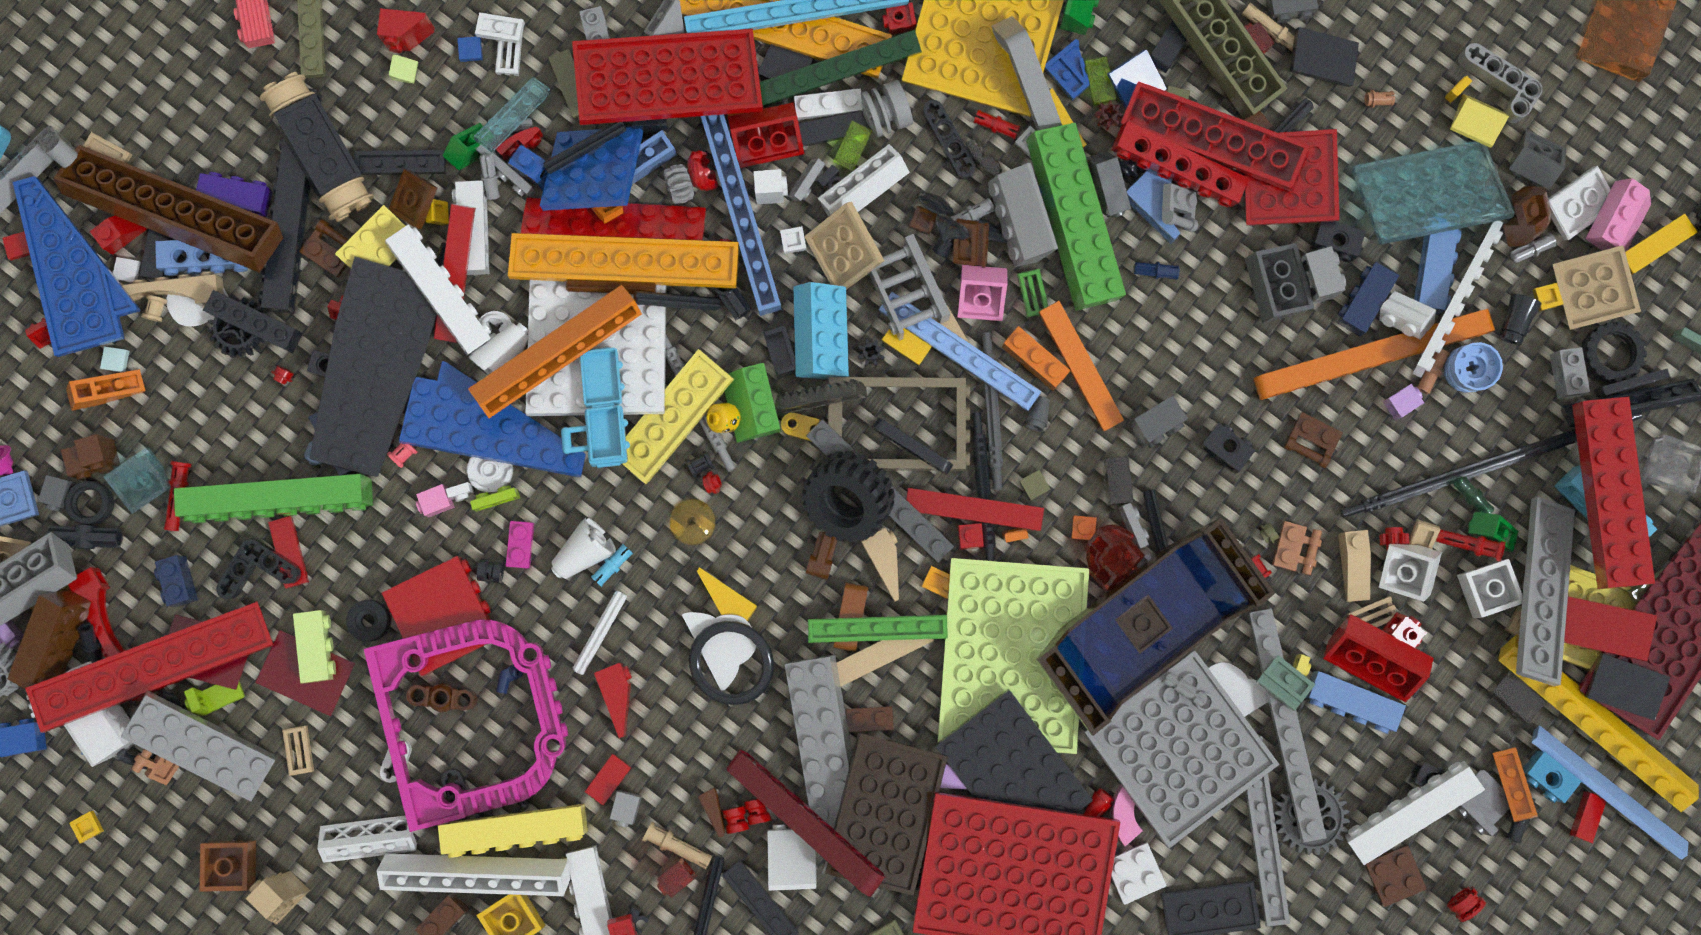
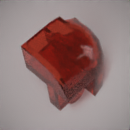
(1112, 556)

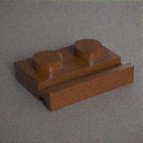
(975, 248)

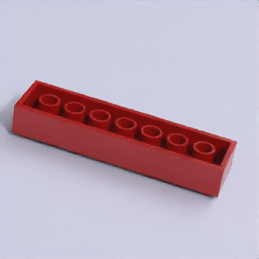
(1218, 136)
(1613, 493)

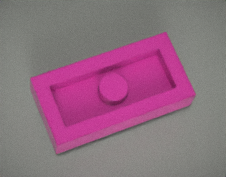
(520, 544)

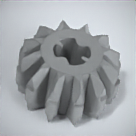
(678, 183)

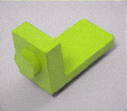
(211, 699)

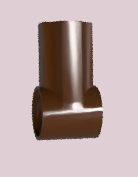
(821, 559)

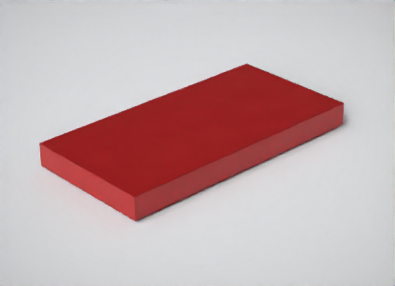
(1609, 628)

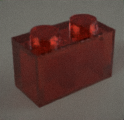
(675, 878)

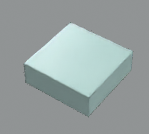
(114, 359)

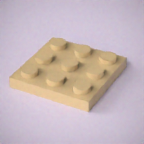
(844, 247)
(1596, 287)

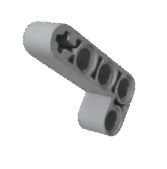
(1498, 80)

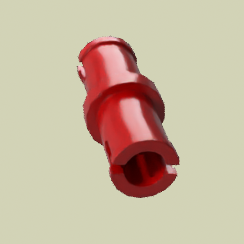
(996, 124)

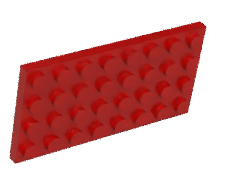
(666, 76)

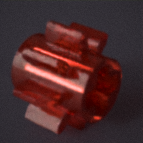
(1103, 117)

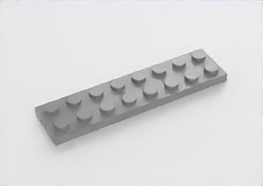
(1545, 592)

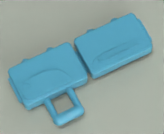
(603, 420)

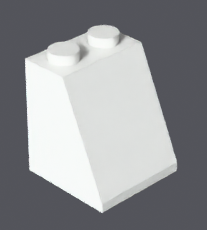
(790, 860)

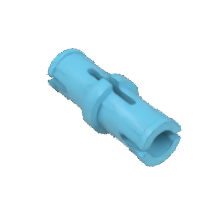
(612, 564)

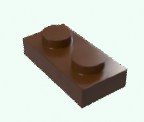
(870, 719)

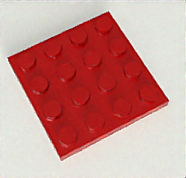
(1314, 193)

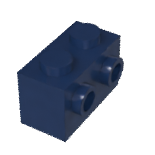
(175, 581)

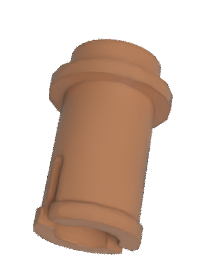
(1379, 98)

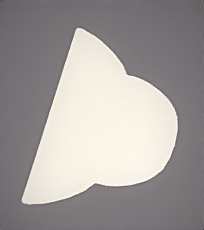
(185, 310)
(723, 651)
(1243, 691)

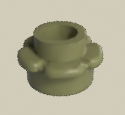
(1269, 533)

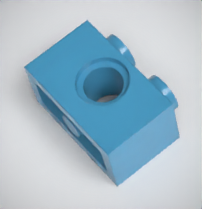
(1563, 781)

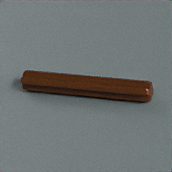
(596, 286)

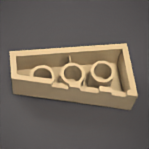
(277, 895)

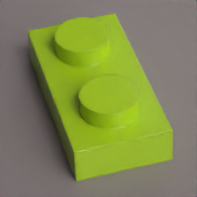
(504, 495)

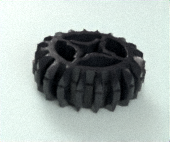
(220, 334)

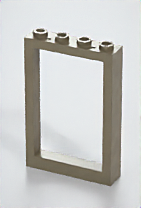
(962, 414)

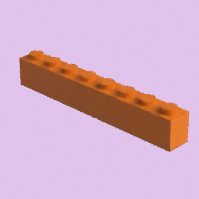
(555, 351)

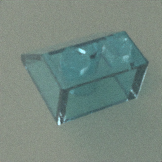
(138, 480)

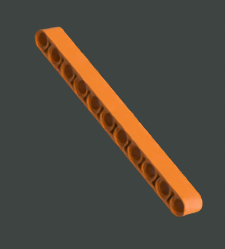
(1367, 356)

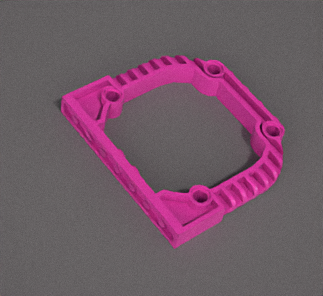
(424, 803)

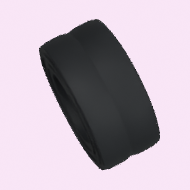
(355, 620)

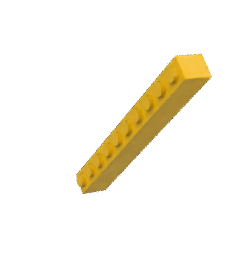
(1611, 734)

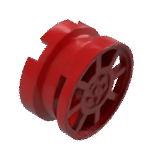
(1466, 904)

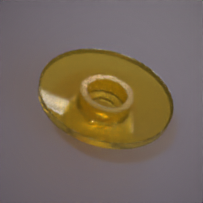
(704, 522)

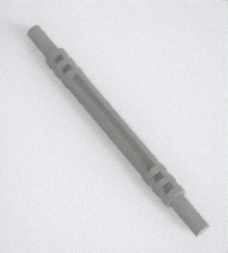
(715, 439)

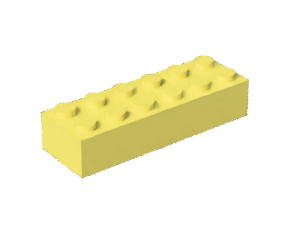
(512, 829)

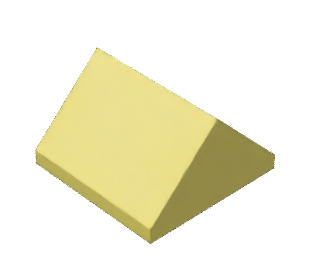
(1478, 121)

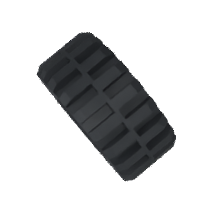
(860, 477)

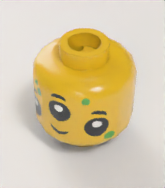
(723, 417)

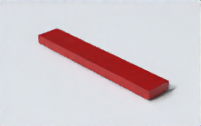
(457, 256)
(976, 509)

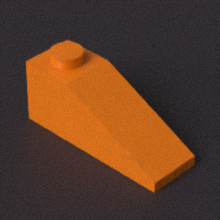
(104, 389)

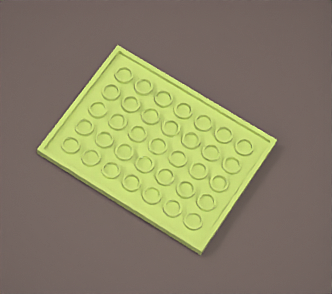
(996, 630)

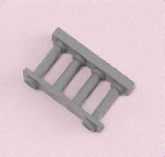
(928, 288)

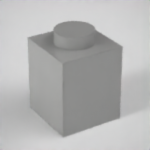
(625, 808)

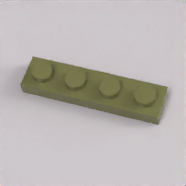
(311, 38)

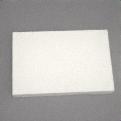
(1579, 203)

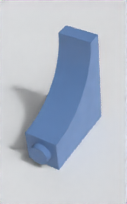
(1147, 200)

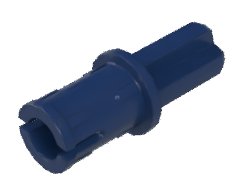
(1157, 270)

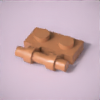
(1290, 545)
(158, 769)

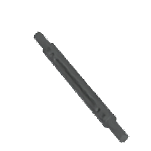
(993, 422)

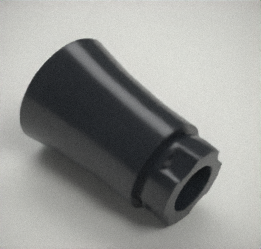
(1519, 318)

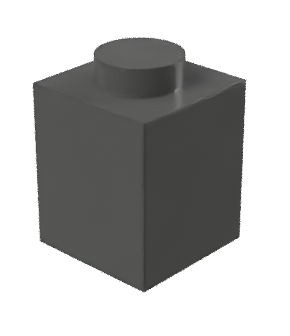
(54, 492)

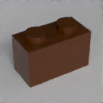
(443, 916)

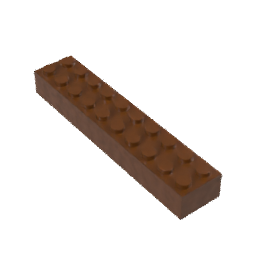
(170, 208)

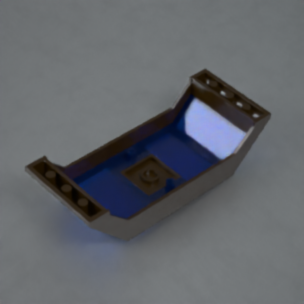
(1152, 621)

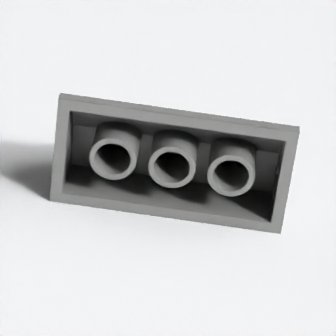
(1022, 215)

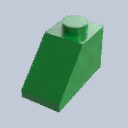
(462, 148)
(1494, 528)

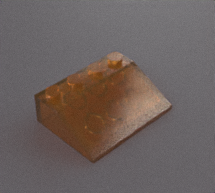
(1626, 35)

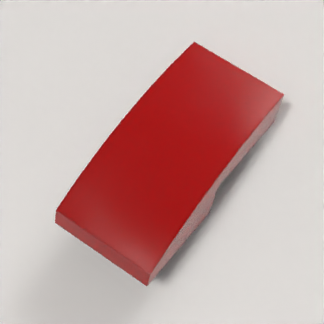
(528, 138)

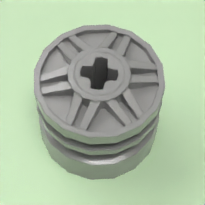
(886, 108)

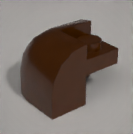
(1531, 218)

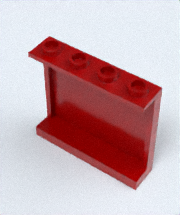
(437, 601)

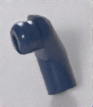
(506, 676)

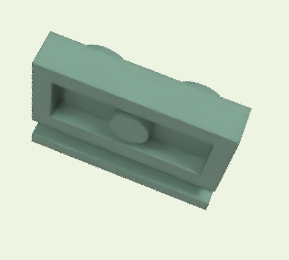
(1285, 683)

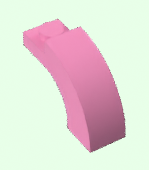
(1124, 812)

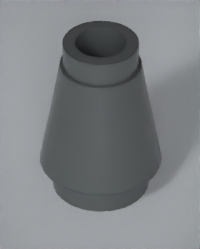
(1038, 415)

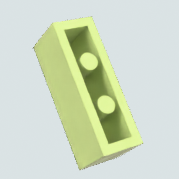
(314, 646)

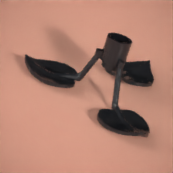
(948, 227)

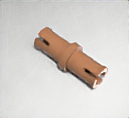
(1429, 378)

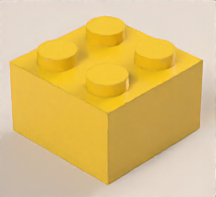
(511, 917)

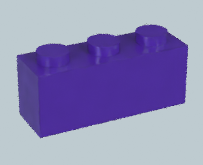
(248, 196)

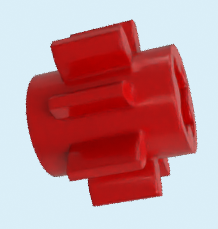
(1394, 535)

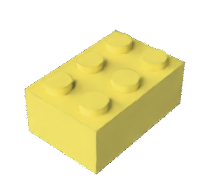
(370, 239)

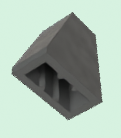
(1109, 183)

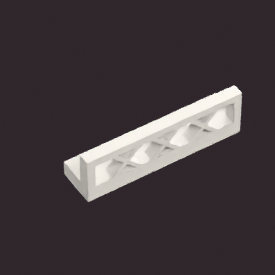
(366, 843)

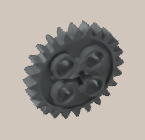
(1335, 813)

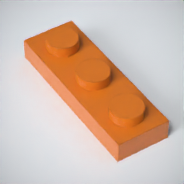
(1515, 784)

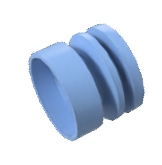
(1485, 363)

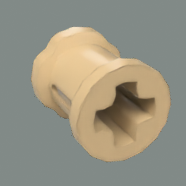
(154, 308)

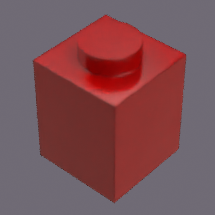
(970, 536)

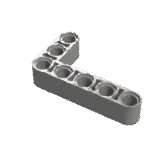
(1018, 45)
(33, 160)

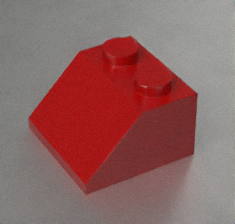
(403, 29)

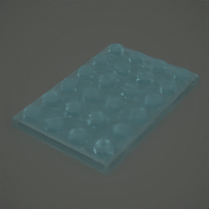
(1432, 192)

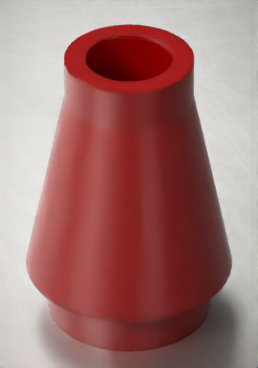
(1100, 804)

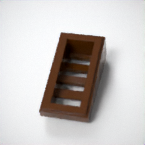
(712, 807)

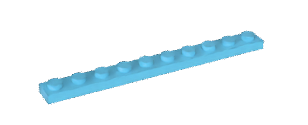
(781, 13)

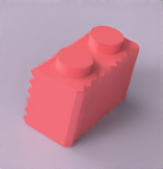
(254, 23)

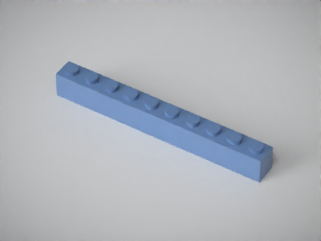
(741, 214)

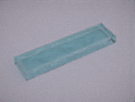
(512, 114)

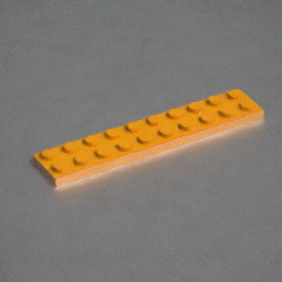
(813, 38)
(624, 259)

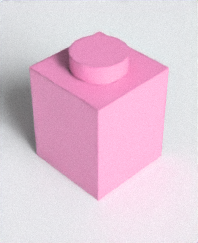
(434, 501)

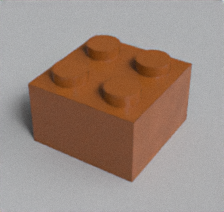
(227, 865)

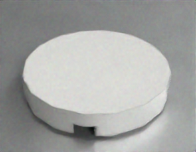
(488, 474)

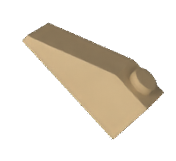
(883, 555)
(1355, 564)

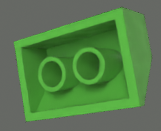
(754, 401)

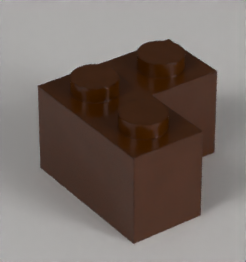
(90, 456)

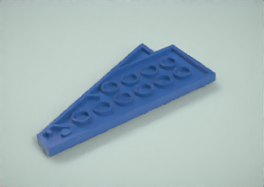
(74, 284)
(449, 419)

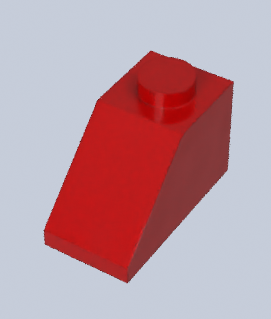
(116, 233)

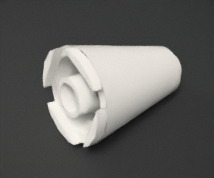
(501, 348)
(582, 550)

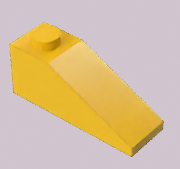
(725, 598)

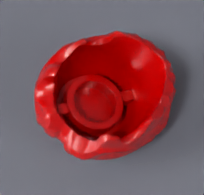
(699, 173)

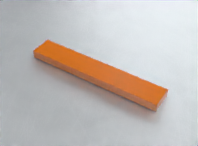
(1081, 366)

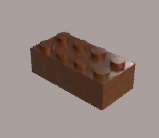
(49, 638)

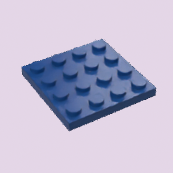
(597, 177)

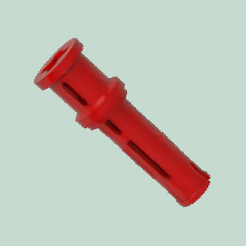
(178, 480)
(1481, 544)

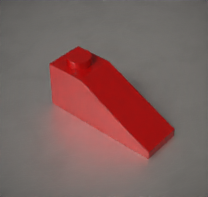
(616, 693)

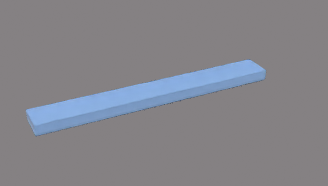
(969, 357)
(1611, 793)

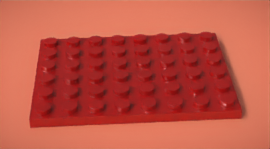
(1013, 870)

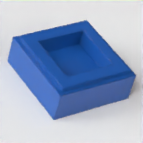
(470, 49)

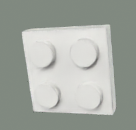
(1136, 873)

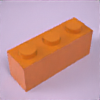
(1035, 358)

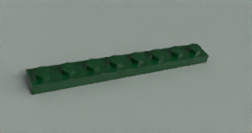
(839, 67)

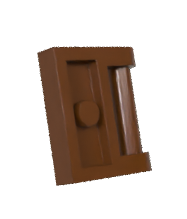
(323, 253)
(1316, 434)

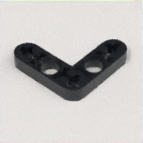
(250, 562)

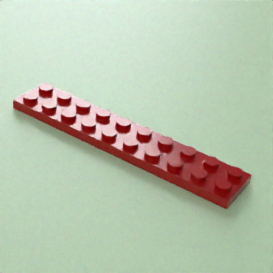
(149, 667)

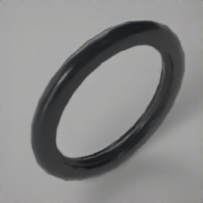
(737, 627)

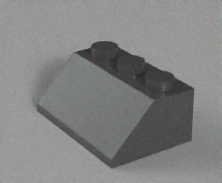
(1279, 282)

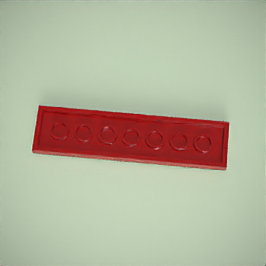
(636, 222)

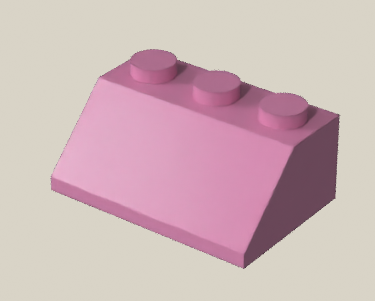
(1620, 215)

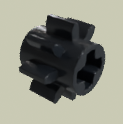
(868, 347)

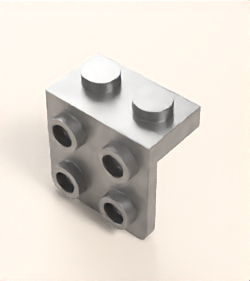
(1485, 807)

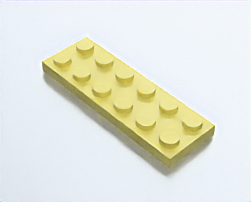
(686, 403)

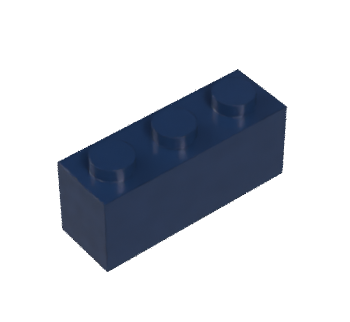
(1367, 298)

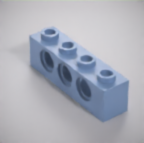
(169, 251)

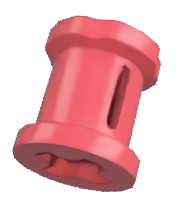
(402, 453)

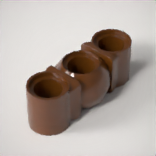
(431, 693)

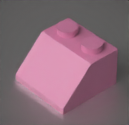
(982, 293)

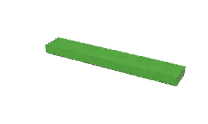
(877, 628)

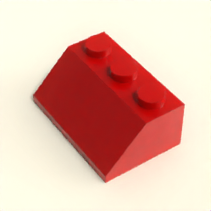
(766, 135)

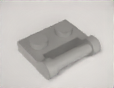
(1180, 200)

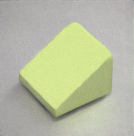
(403, 69)

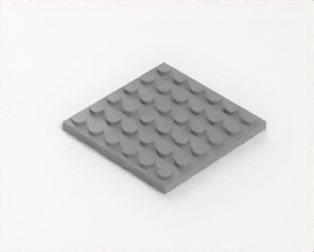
(1182, 756)

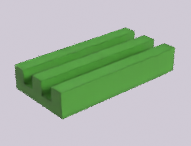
(1028, 274)

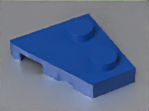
(1069, 70)

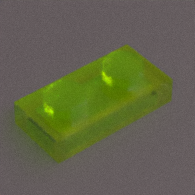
(1100, 84)
(852, 146)

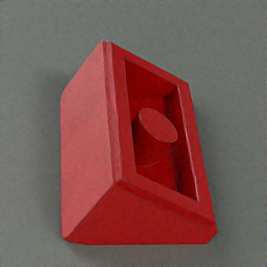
(1588, 817)

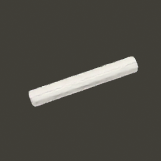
(599, 632)

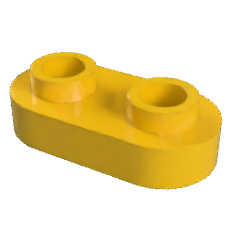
(803, 425)

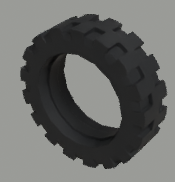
(1635, 345)

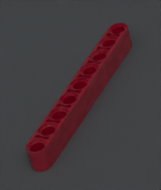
(806, 823)

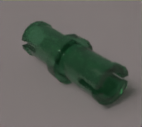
(1473, 496)

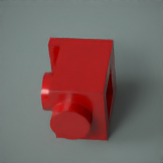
(904, 25)

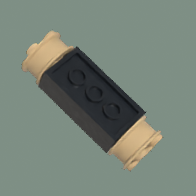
(316, 146)

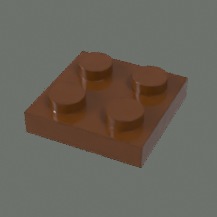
(412, 199)
(1395, 876)

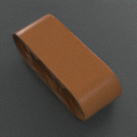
(852, 607)

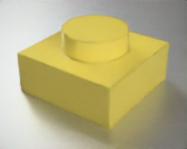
(1302, 664)

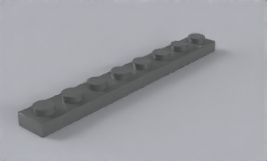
(903, 511)

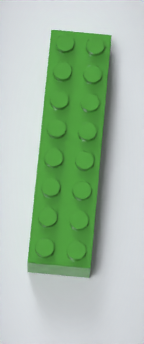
(1075, 216)
(272, 497)

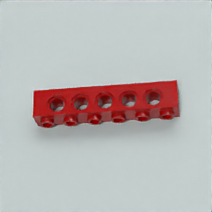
(1232, 182)

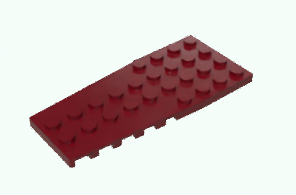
(1676, 635)

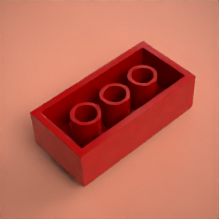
(1378, 658)

